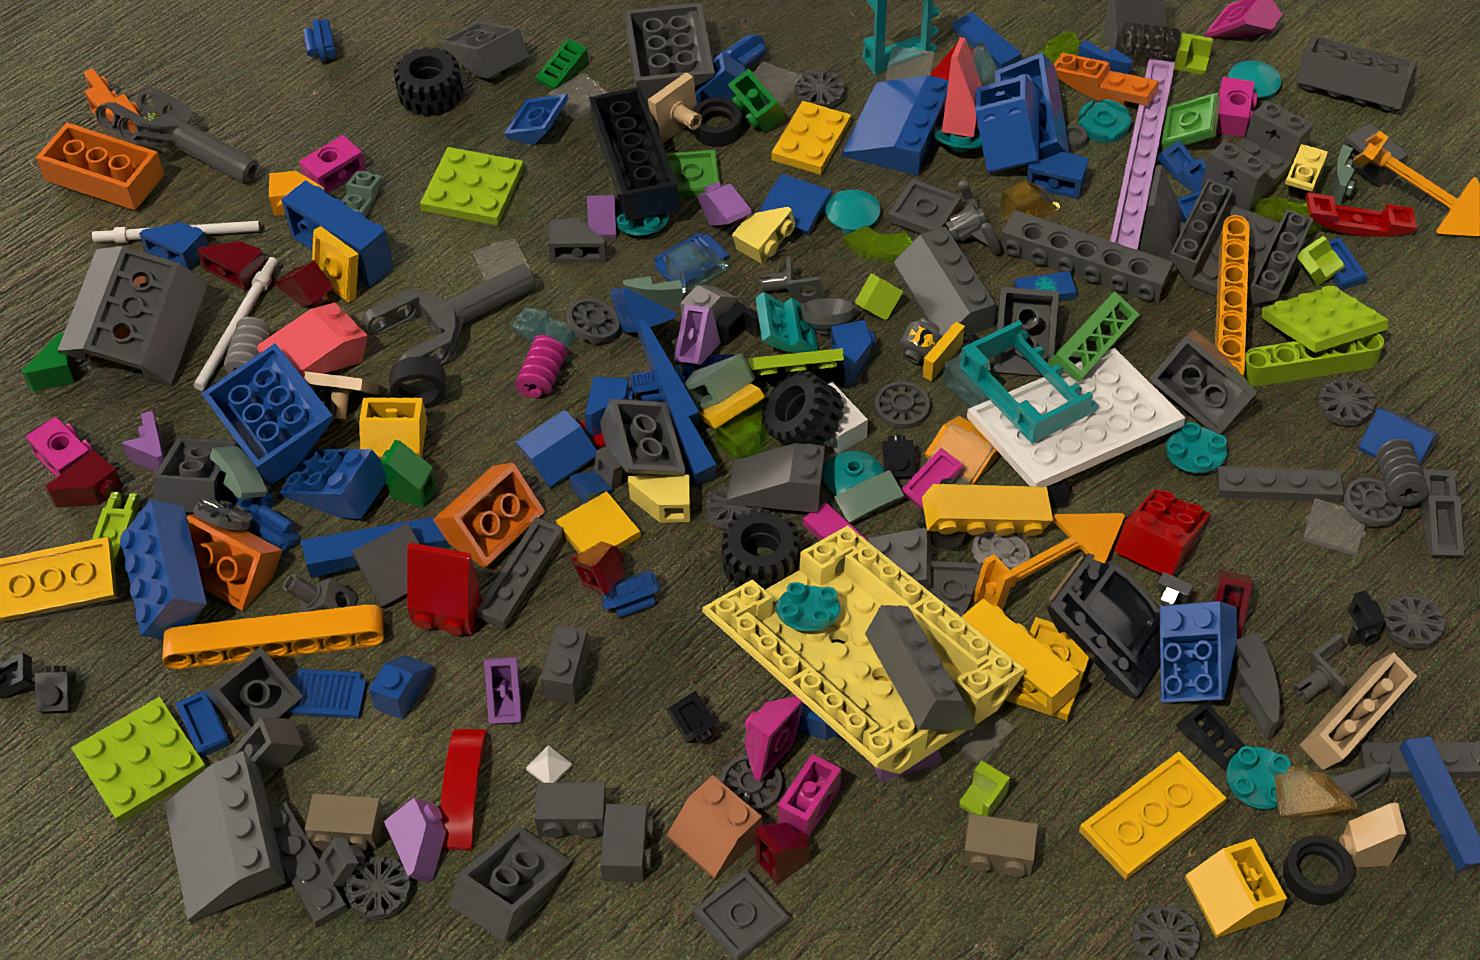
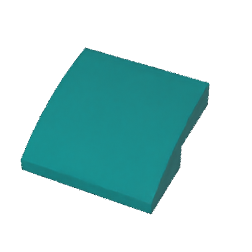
(783, 325)

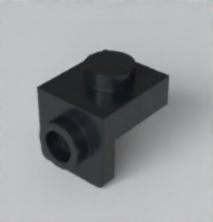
(737, 320)
(898, 456)
(1367, 617)
(15, 675)
(53, 689)
(692, 718)

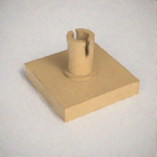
(674, 107)
(341, 388)

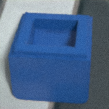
(588, 485)

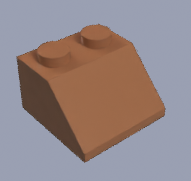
(714, 827)

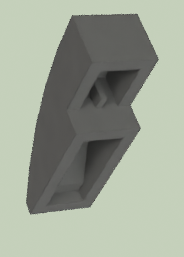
(1442, 514)
(1257, 682)

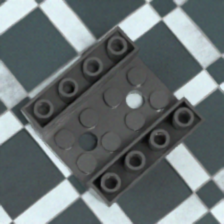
(1271, 244)
(156, 314)

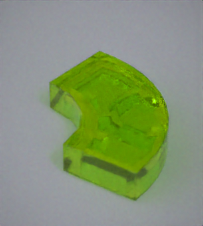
(1060, 44)
(1276, 207)
(874, 244)

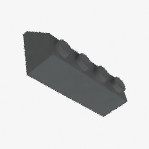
(945, 283)
(917, 671)

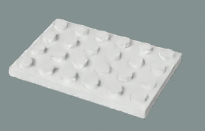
(1127, 417)

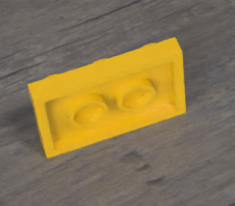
(811, 137)
(1066, 650)

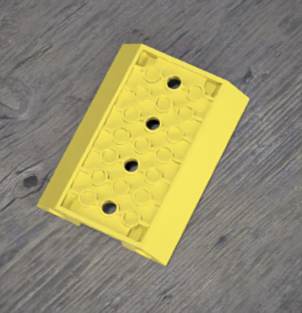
(839, 677)

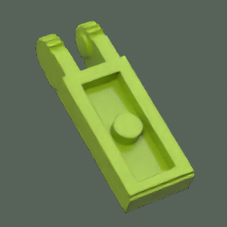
(116, 520)

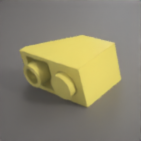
(1307, 168)
(763, 232)
(662, 496)

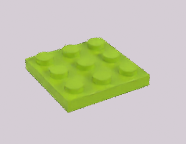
(472, 186)
(1324, 318)
(796, 361)
(139, 760)

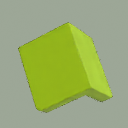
(1193, 53)
(1320, 261)
(878, 296)
(986, 791)

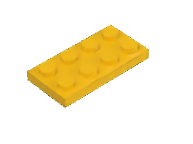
(57, 579)
(1152, 815)

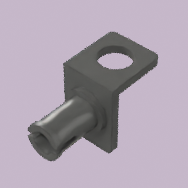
(787, 281)
(319, 595)
(1323, 673)

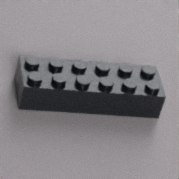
(634, 154)

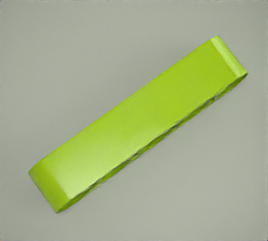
(1296, 362)

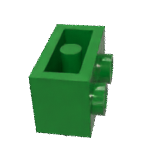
(756, 101)

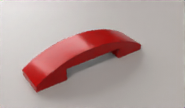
(1391, 221)
(461, 787)

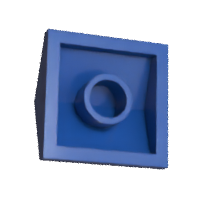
(535, 118)
(557, 448)

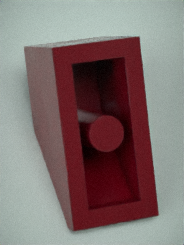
(232, 262)
(305, 284)
(84, 483)
(599, 567)
(1235, 591)
(781, 850)

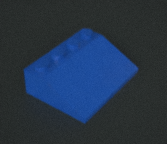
(899, 123)
(270, 412)

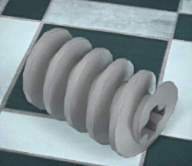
(243, 346)

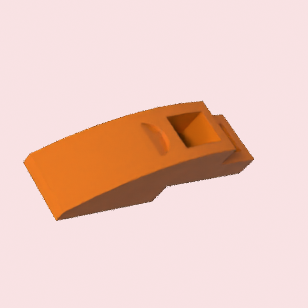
(1098, 82)
(100, 93)

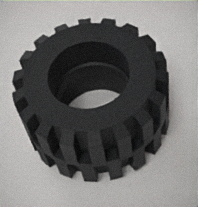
(428, 81)
(803, 410)
(759, 531)

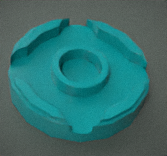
(1104, 120)

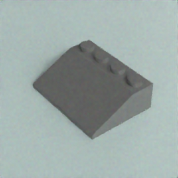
(666, 45)
(1355, 73)
(223, 837)

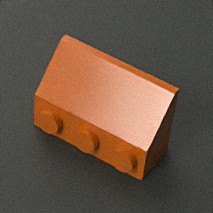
(490, 514)
(232, 562)

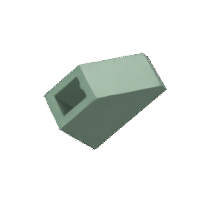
(718, 381)

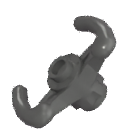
(972, 222)

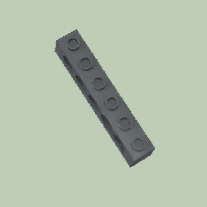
(1086, 256)

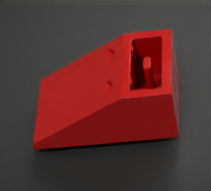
(1161, 532)

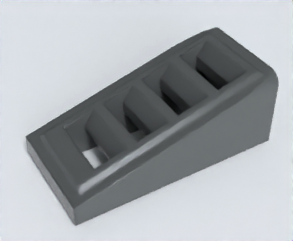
(1362, 781)

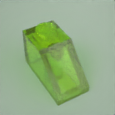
(742, 434)

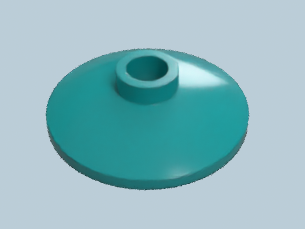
(958, 142)
(838, 471)

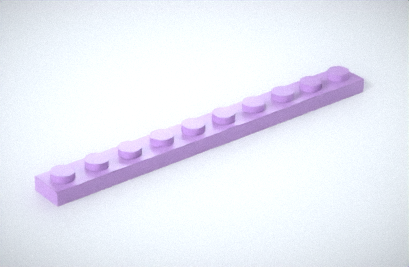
(1142, 158)

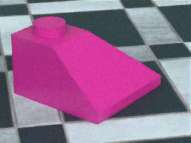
(1245, 19)
(771, 733)

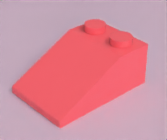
(961, 93)
(320, 341)

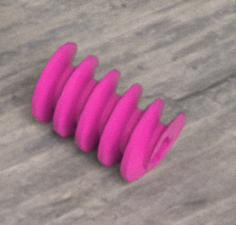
(540, 367)

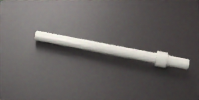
(123, 235)
(259, 283)

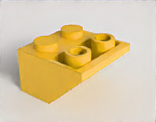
(391, 419)
(1236, 888)

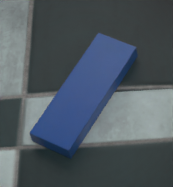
(978, 31)

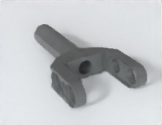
(175, 131)
(448, 316)

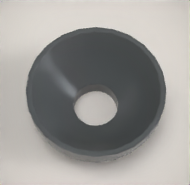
(826, 312)

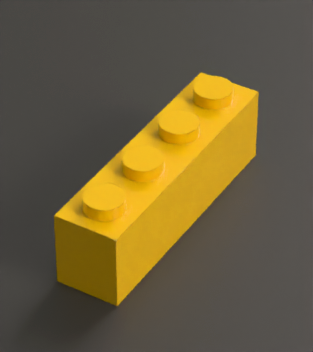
(987, 509)
(1046, 676)

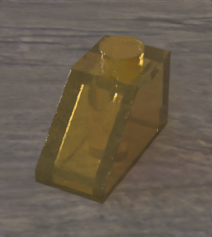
(1027, 198)
(1309, 793)

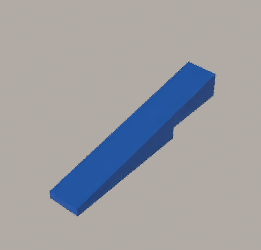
(681, 409)
(333, 551)

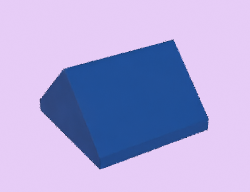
(634, 308)
(1391, 425)

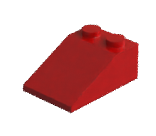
(442, 589)

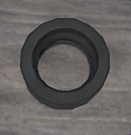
(718, 135)
(418, 368)
(1328, 849)

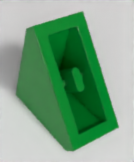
(49, 367)

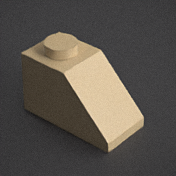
(1374, 837)

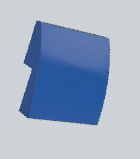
(802, 197)

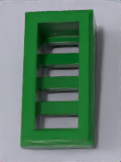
(569, 51)

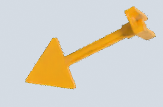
(1463, 212)
(1087, 532)

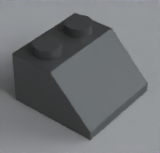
(253, 691)

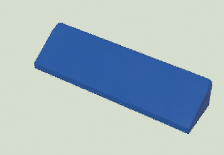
(1443, 801)

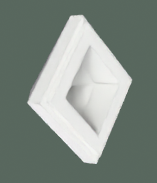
(549, 766)

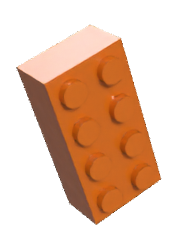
(100, 166)

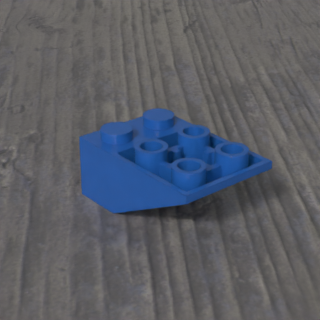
(1008, 123)
(337, 481)
(1196, 650)

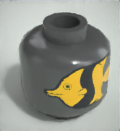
(919, 339)

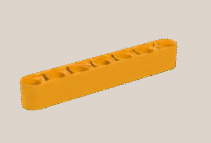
(1232, 243)
(276, 634)

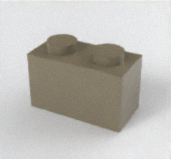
(344, 816)
(1000, 845)

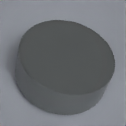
(1076, 137)

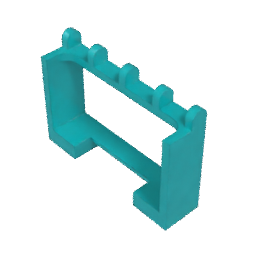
(874, 49)
(1023, 415)

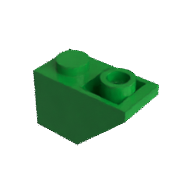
(408, 475)

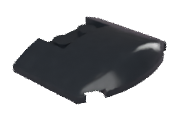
(1110, 622)

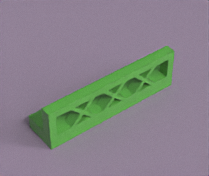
(1084, 333)

